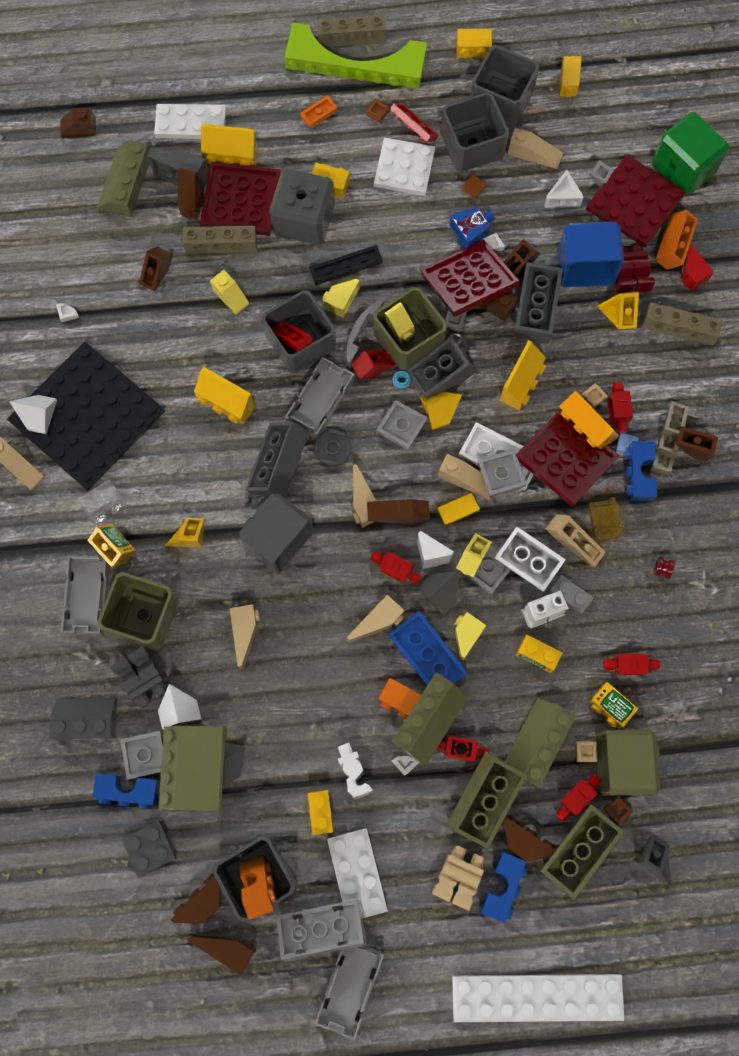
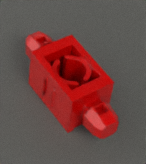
(620, 407)
(396, 567)
(631, 664)
(474, 751)
(578, 797)

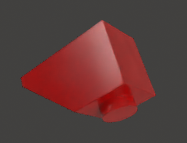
(695, 270)
(372, 363)

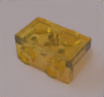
(605, 519)

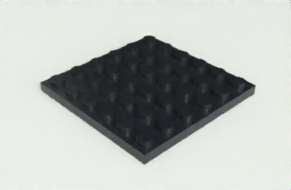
(94, 416)

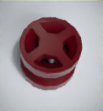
(664, 567)

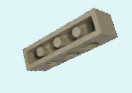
(351, 31)
(220, 239)
(682, 324)

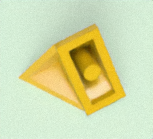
(622, 310)
(440, 408)
(189, 534)

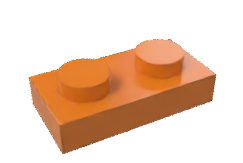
(318, 112)

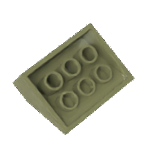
(192, 768)

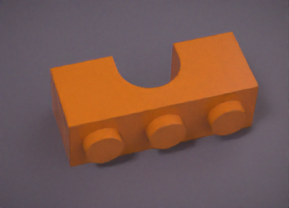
(259, 885)

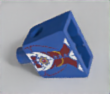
(471, 225)

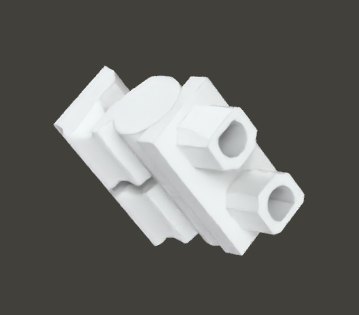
(544, 608)
(354, 771)

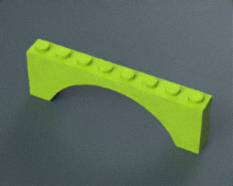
(399, 69)

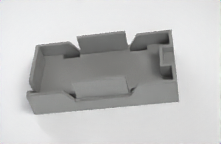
(320, 397)
(84, 595)
(321, 930)
(349, 990)

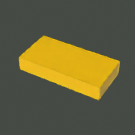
(458, 509)

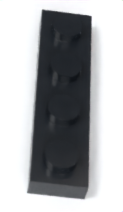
(346, 265)

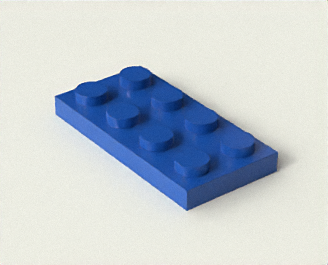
(426, 650)

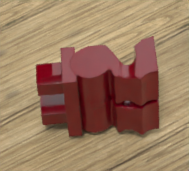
(639, 265)

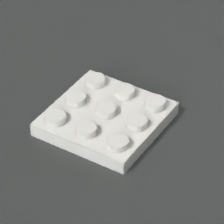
(404, 166)

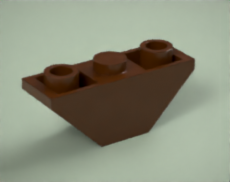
(524, 841)
(201, 904)

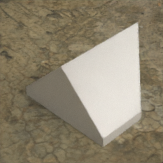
(564, 194)
(35, 412)
(178, 708)

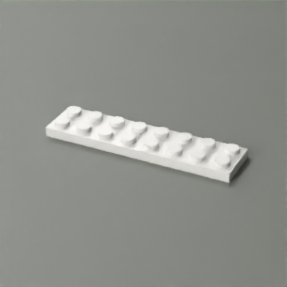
(537, 998)

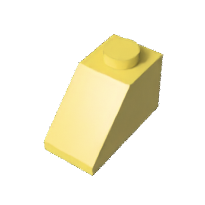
(229, 292)
(341, 297)
(399, 323)
(474, 555)
(467, 633)

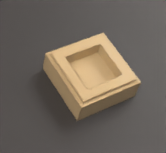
(594, 396)
(586, 751)

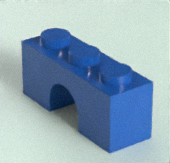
(640, 487)
(108, 788)
(499, 905)

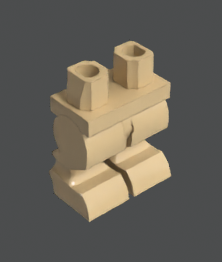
(460, 872)

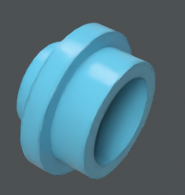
(401, 374)

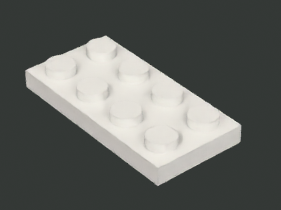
(185, 120)
(485, 443)
(357, 871)

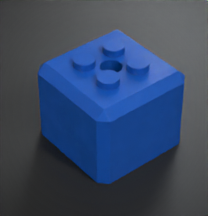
(590, 254)

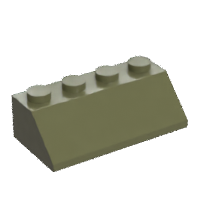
(125, 178)
(430, 719)
(540, 740)
(486, 800)
(582, 852)

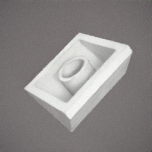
(432, 552)

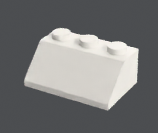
(530, 559)

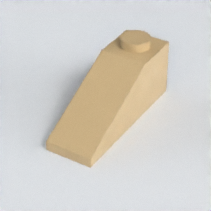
(534, 149)
(19, 466)
(463, 475)
(361, 495)
(574, 538)
(379, 619)
(244, 628)

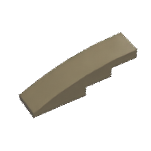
(666, 446)

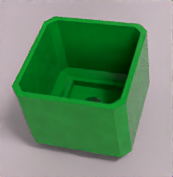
(690, 153)

